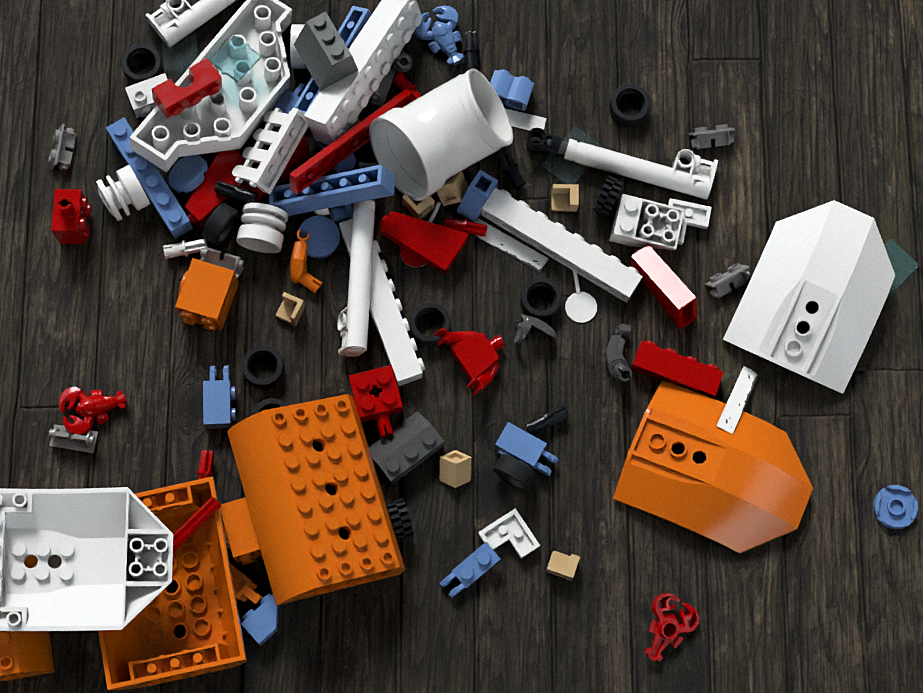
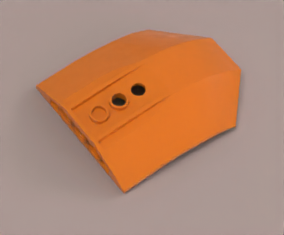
(742, 491)

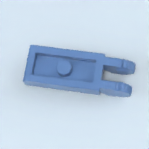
(472, 568)

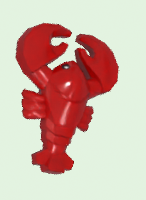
(89, 408)
(667, 626)

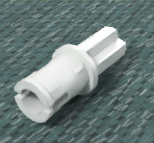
(184, 248)

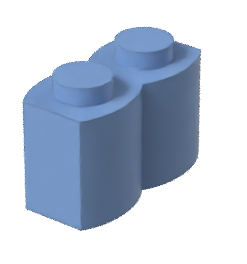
(512, 90)

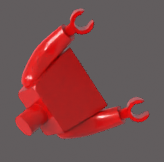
(474, 355)

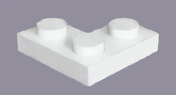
(694, 215)
(510, 528)

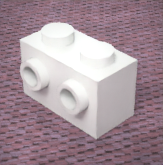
(141, 95)

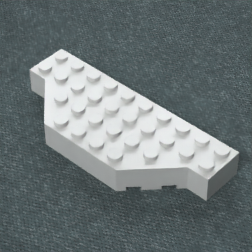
(237, 109)

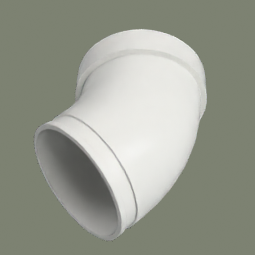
(441, 134)

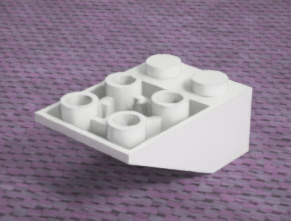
(645, 223)

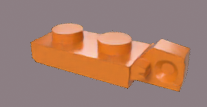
(244, 586)

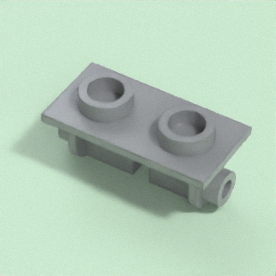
(381, 93)
(703, 137)
(63, 140)
(230, 261)
(735, 275)
(63, 439)

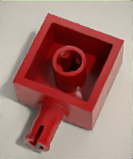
(71, 216)
(379, 407)

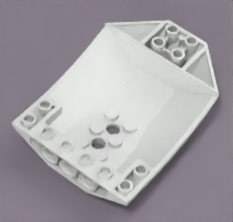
(823, 258)
(110, 553)

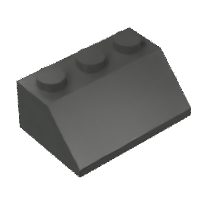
(324, 51)
(405, 449)

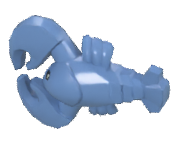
(442, 33)

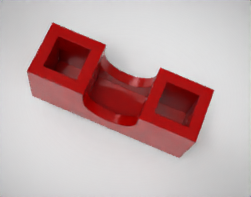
(175, 99)

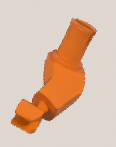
(298, 265)

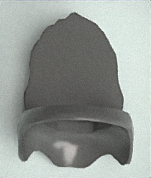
(524, 325)

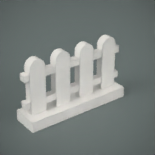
(279, 153)

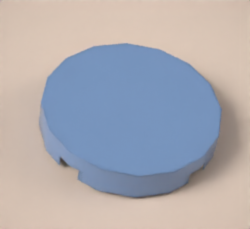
(187, 173)
(323, 236)
(895, 507)

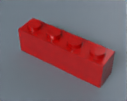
(676, 369)

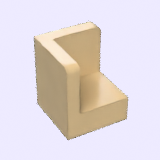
(453, 189)
(565, 197)
(418, 209)
(290, 309)
(455, 468)
(563, 565)

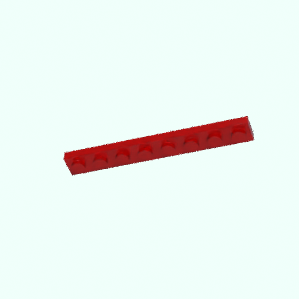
(341, 147)

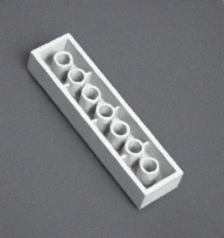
(374, 53)

